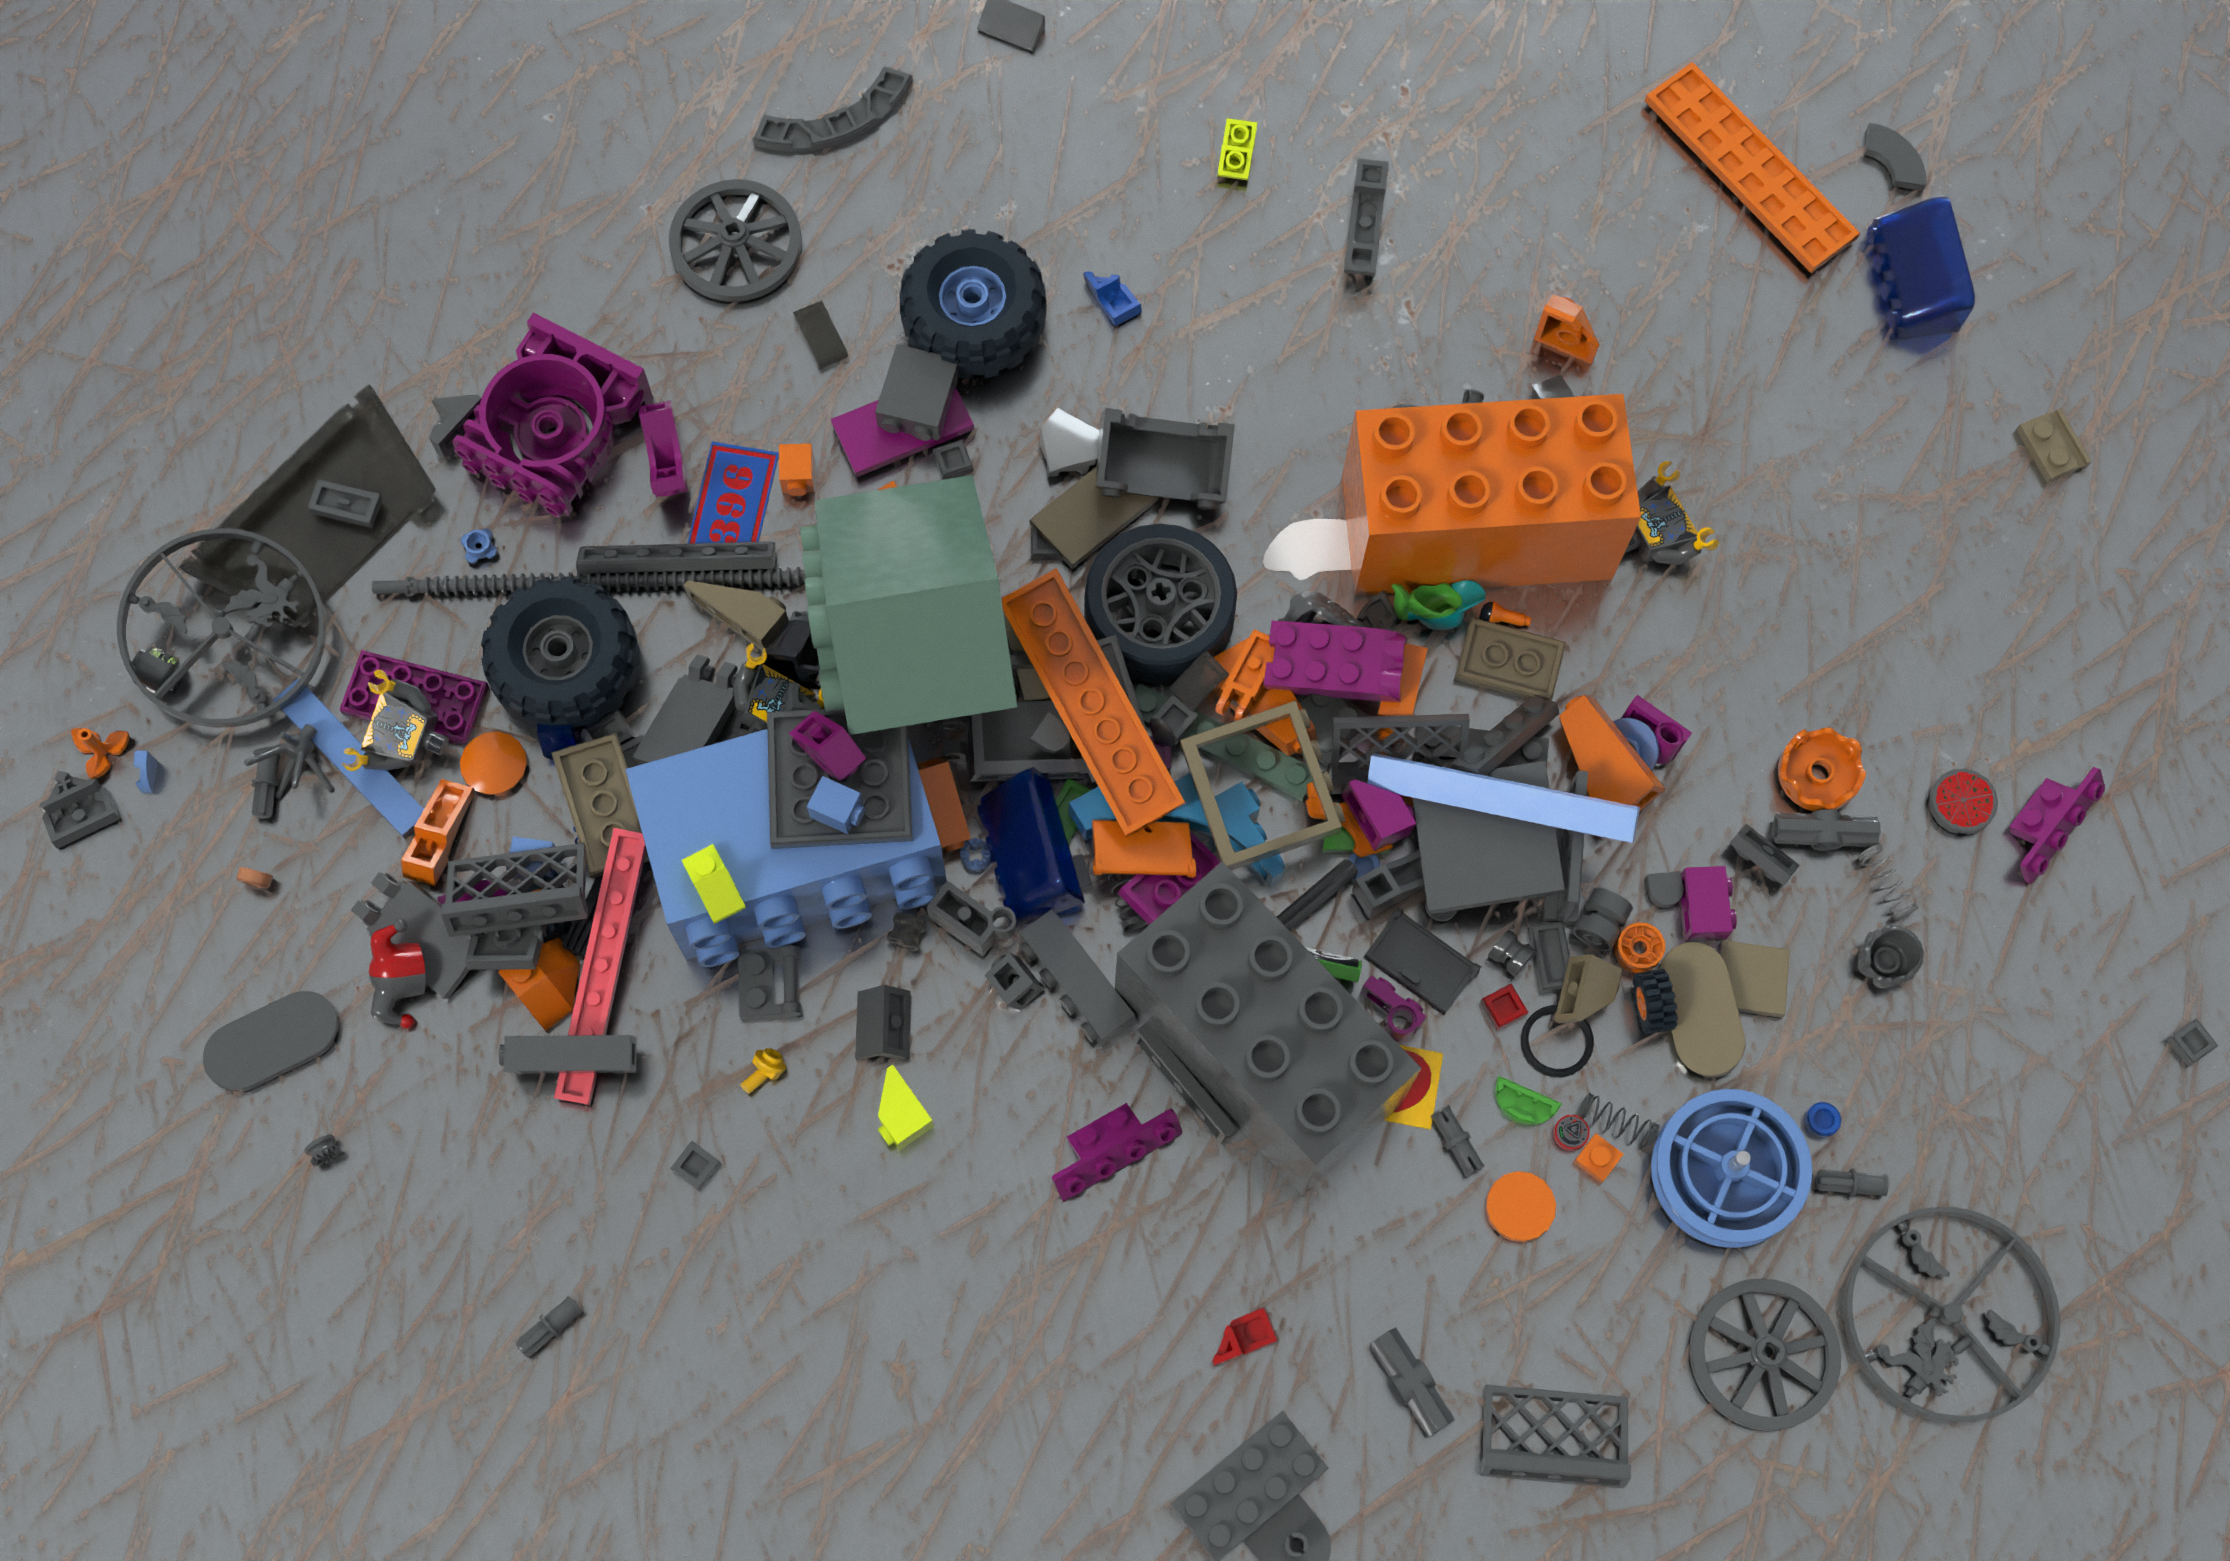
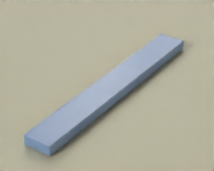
(1504, 797)

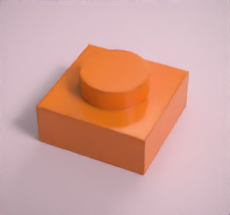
(1598, 1158)

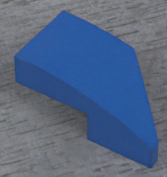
(1113, 297)

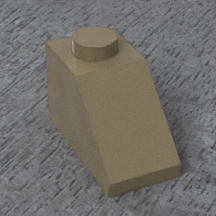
(1587, 988)

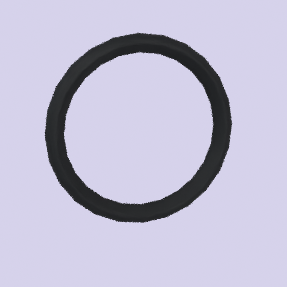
(1551, 1071)

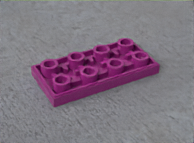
(872, 447)
(451, 696)

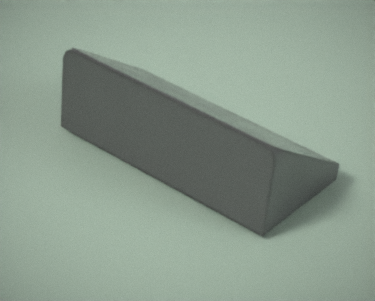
(1012, 23)

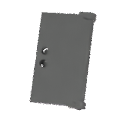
(1421, 957)

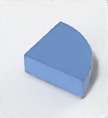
(148, 769)

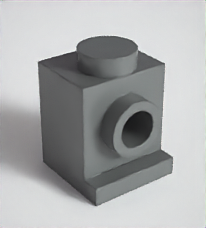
(1020, 992)

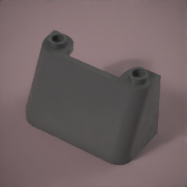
(1163, 458)

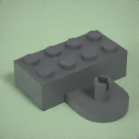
(1258, 1499)

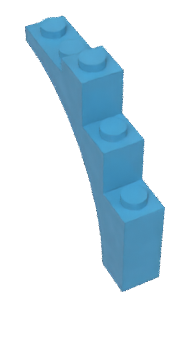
(1236, 805)

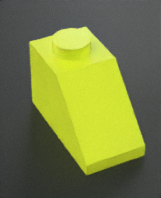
(900, 1112)

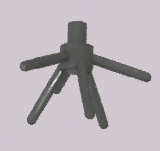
(298, 749)

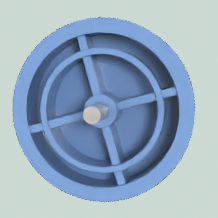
(1731, 1168)

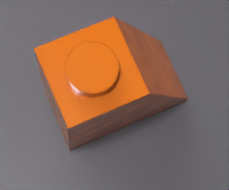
(944, 803)

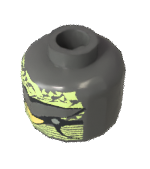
(155, 668)

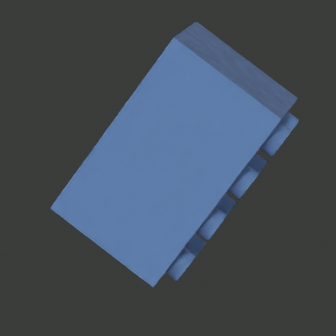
(723, 801)

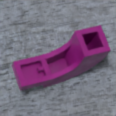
(663, 449)

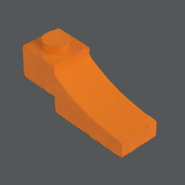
(436, 832)

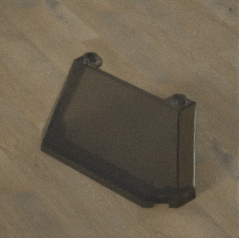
(352, 449)

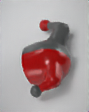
(394, 973)

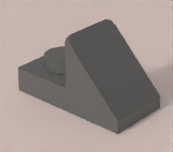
(456, 412)

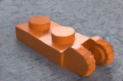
(1247, 675)

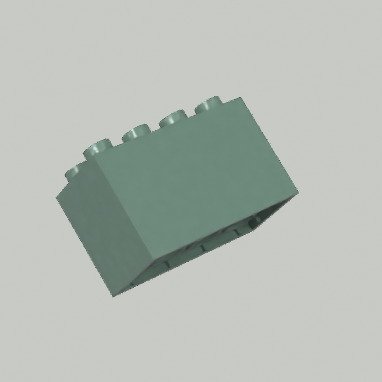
(906, 606)

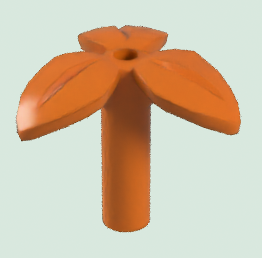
(89, 742)

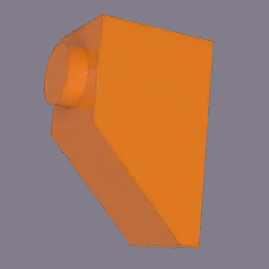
(1567, 329)
(550, 987)

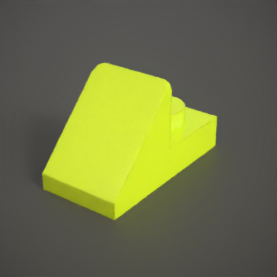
(713, 883)

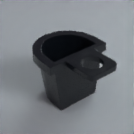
(795, 655)

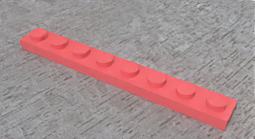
(604, 953)

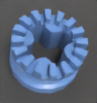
(974, 844)

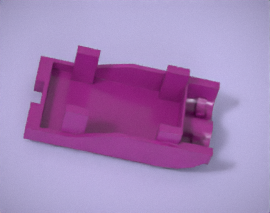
(1336, 661)

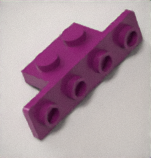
(2052, 817)
(1111, 1145)

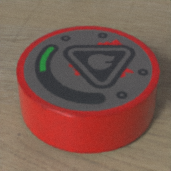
(1571, 1133)

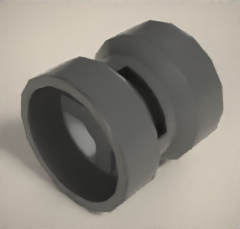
(1512, 952)

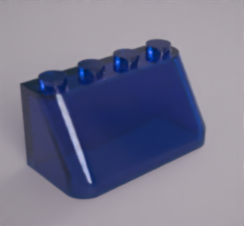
(1922, 268)
(1030, 846)

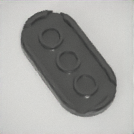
(271, 1041)

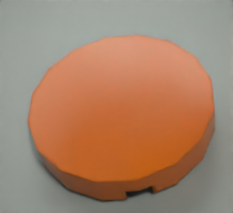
(1520, 1206)

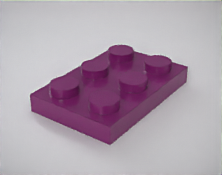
(1156, 893)

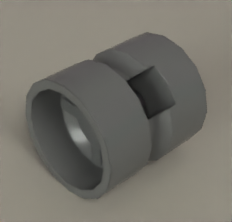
(1604, 915)

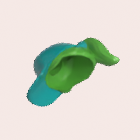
(1437, 606)

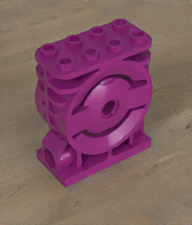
(549, 370)

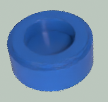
(1822, 1120)

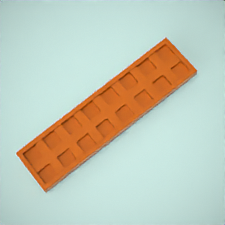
(1752, 167)

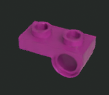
(1669, 733)
(1383, 995)

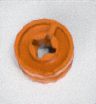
(1651, 943)

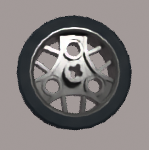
(1161, 599)

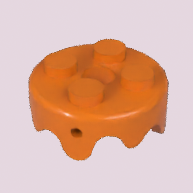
(1834, 752)

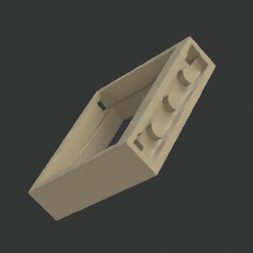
(1321, 781)

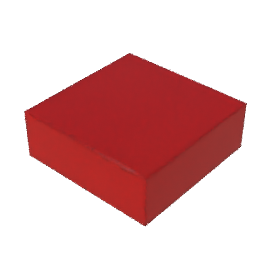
(1504, 1006)

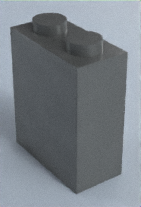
(916, 393)

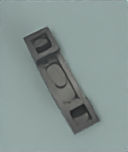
(1366, 217)

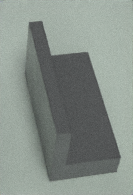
(883, 1023)

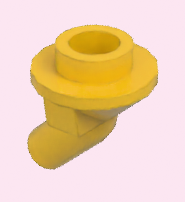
(769, 1064)

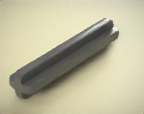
(1318, 894)

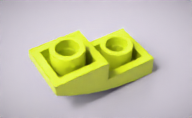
(1237, 149)

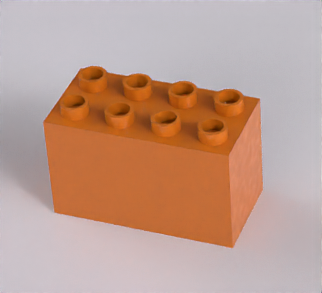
(1489, 493)

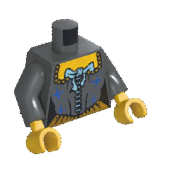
(1664, 526)
(762, 691)
(398, 729)

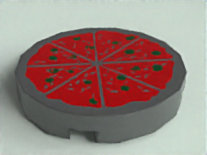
(1963, 801)

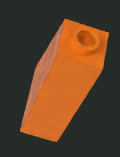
(1280, 732)
(1604, 752)

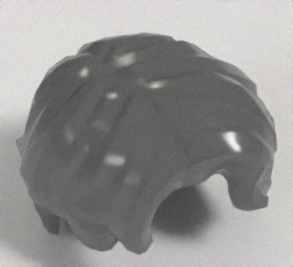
(1890, 956)

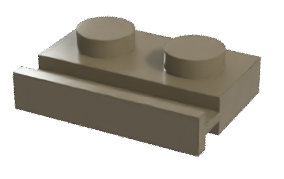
(2053, 445)

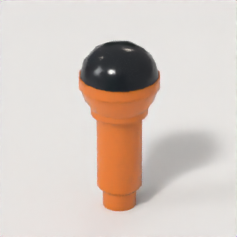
(1495, 613)

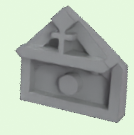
(1068, 444)

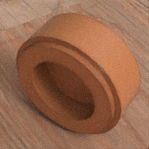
(254, 878)

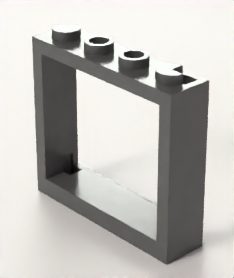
(1003, 770)

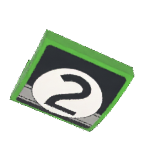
(1339, 965)

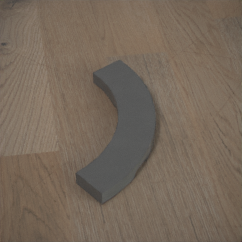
(838, 126)

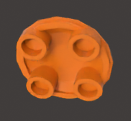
(493, 763)

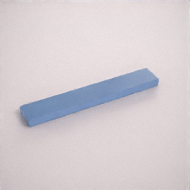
(332, 739)

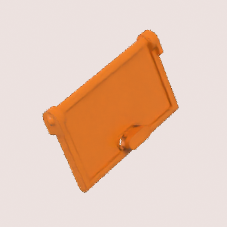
(1161, 852)

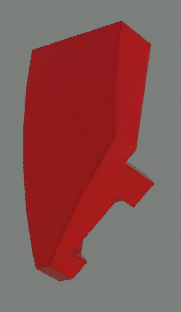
(1246, 1336)

